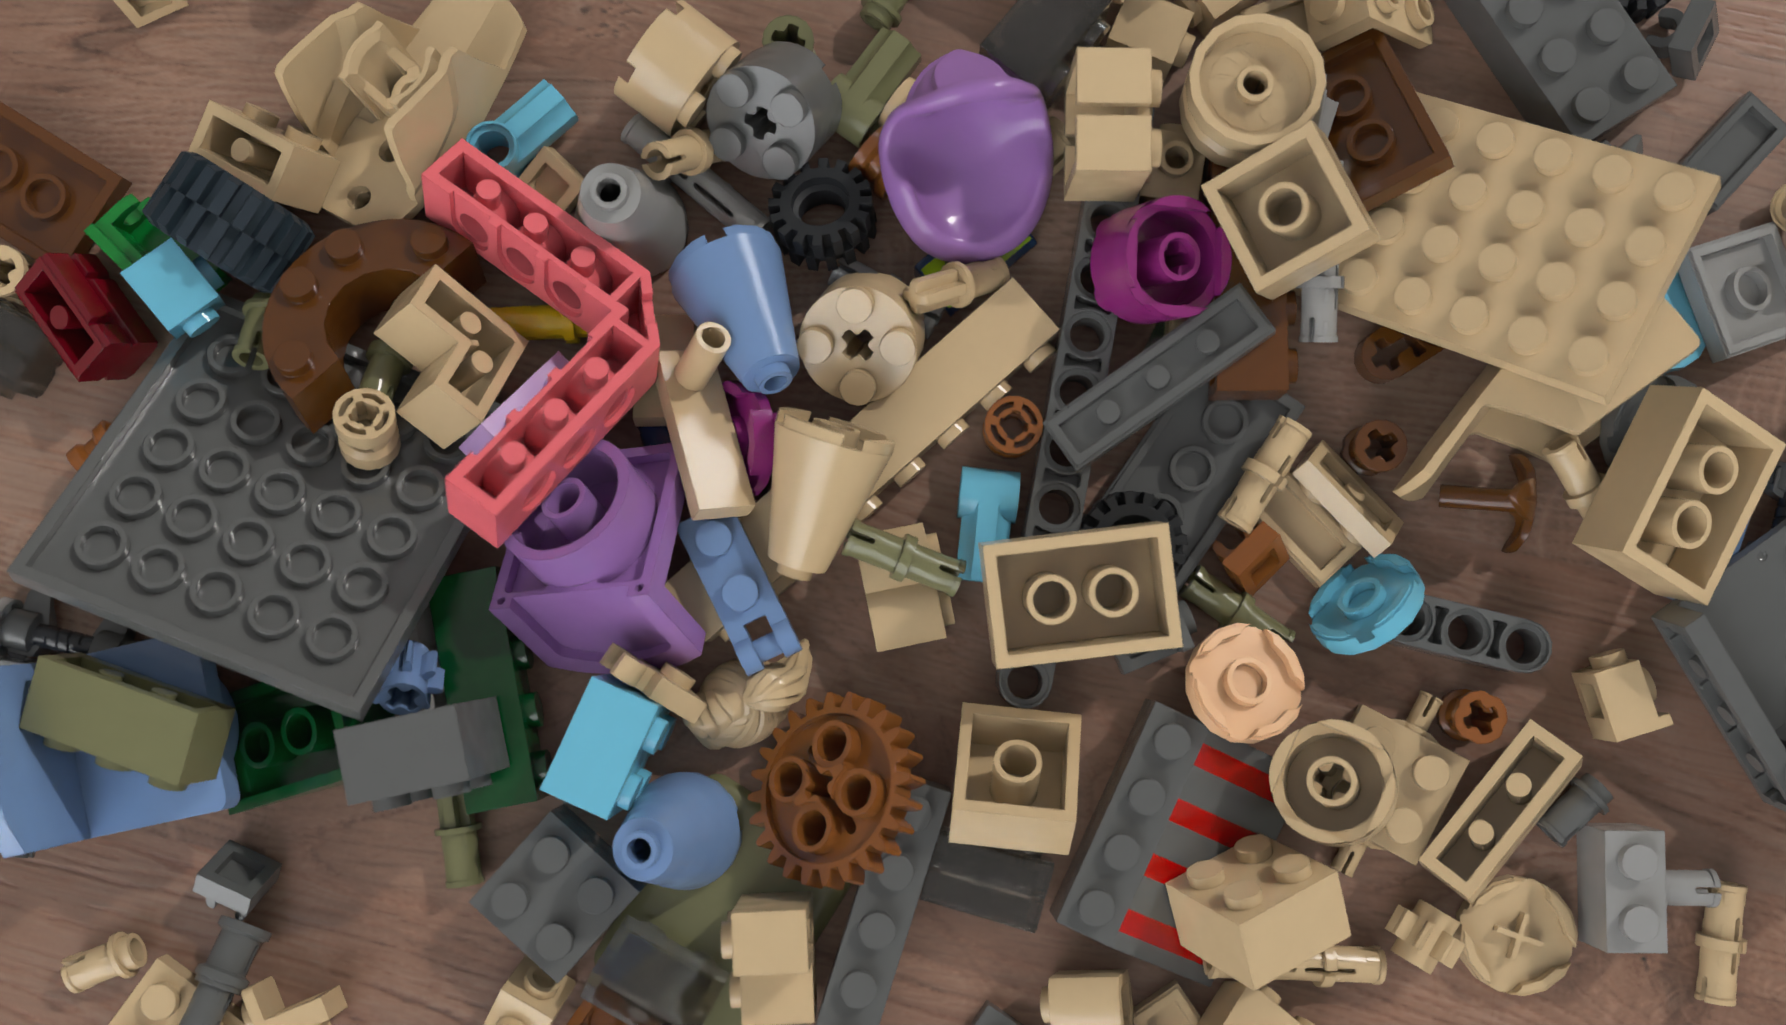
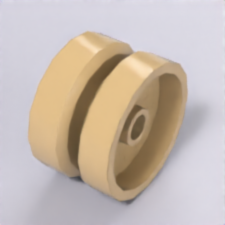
(1244, 57)

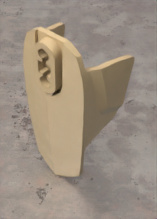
(1533, 413)

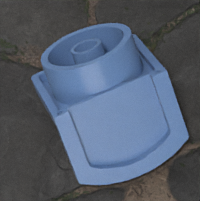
(68, 798)

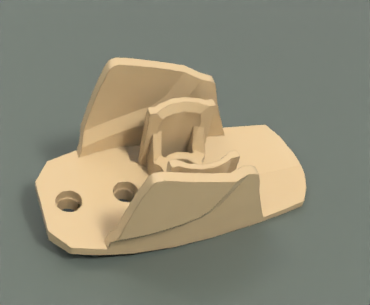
(397, 95)

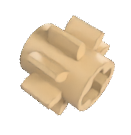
(1425, 936)

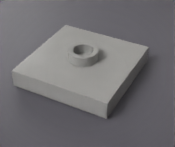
(1738, 290)

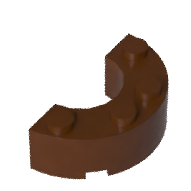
(340, 288)

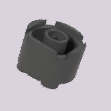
(773, 110)

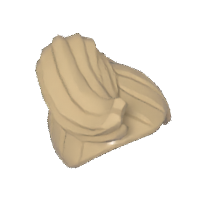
(749, 707)

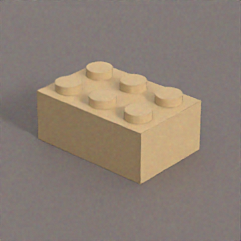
(1679, 492)
(1080, 594)

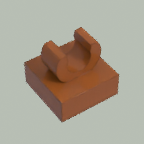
(1254, 558)

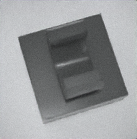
(1692, 37)
(237, 878)

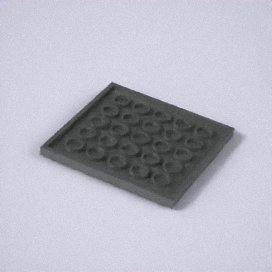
(247, 532)

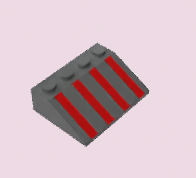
(1167, 805)

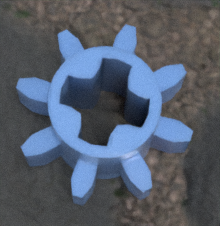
(411, 680)

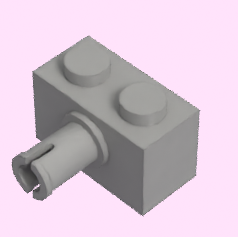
(1628, 889)

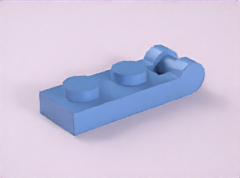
(738, 589)

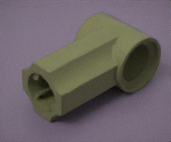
(872, 82)

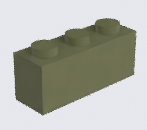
(126, 720)

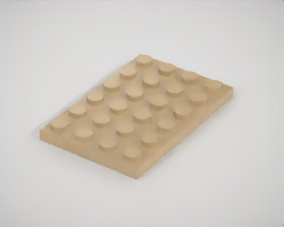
(1530, 250)

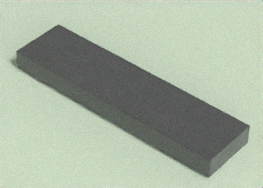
(1159, 377)

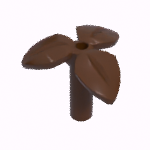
(1518, 501)

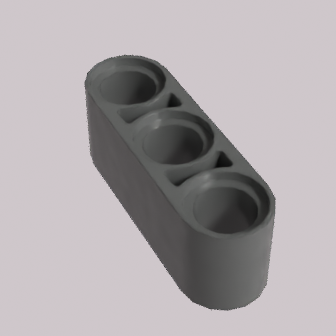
(1485, 636)

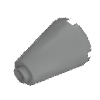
(634, 214)

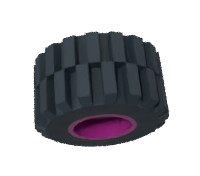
(227, 221)

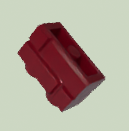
(86, 316)

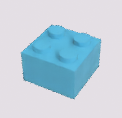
(608, 748)

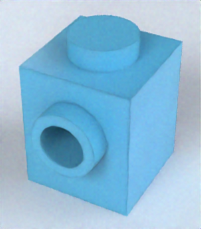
(177, 289)

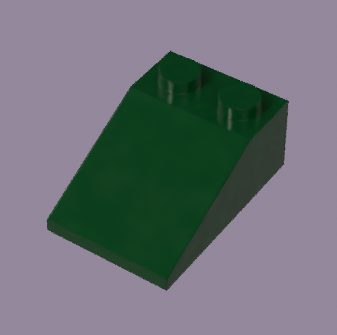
(286, 745)

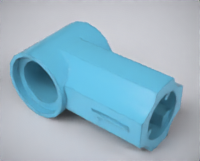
(526, 127)
(986, 509)

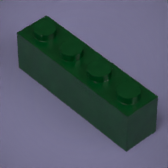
(486, 662)

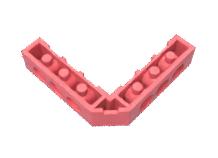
(585, 283)

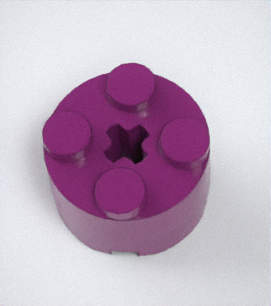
(1159, 260)

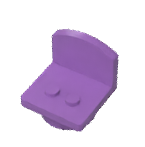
(597, 565)

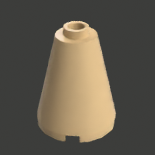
(819, 487)

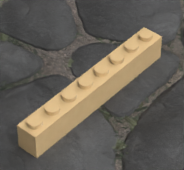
(928, 408)

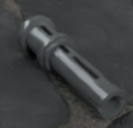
(224, 971)

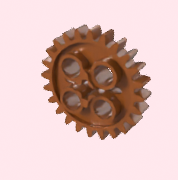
(819, 787)

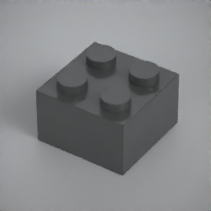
(422, 754)
(557, 892)

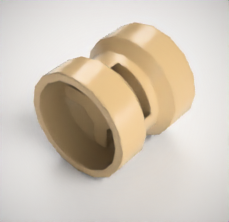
(366, 428)

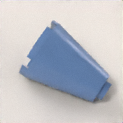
(745, 290)
(679, 832)

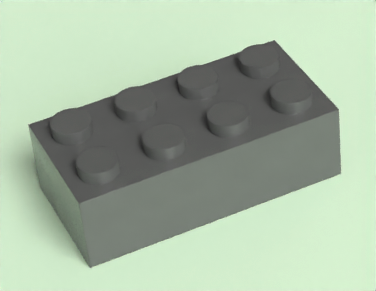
(1566, 61)

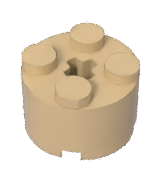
(677, 68)
(841, 361)
(1322, 750)

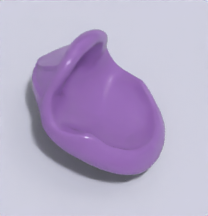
(968, 159)

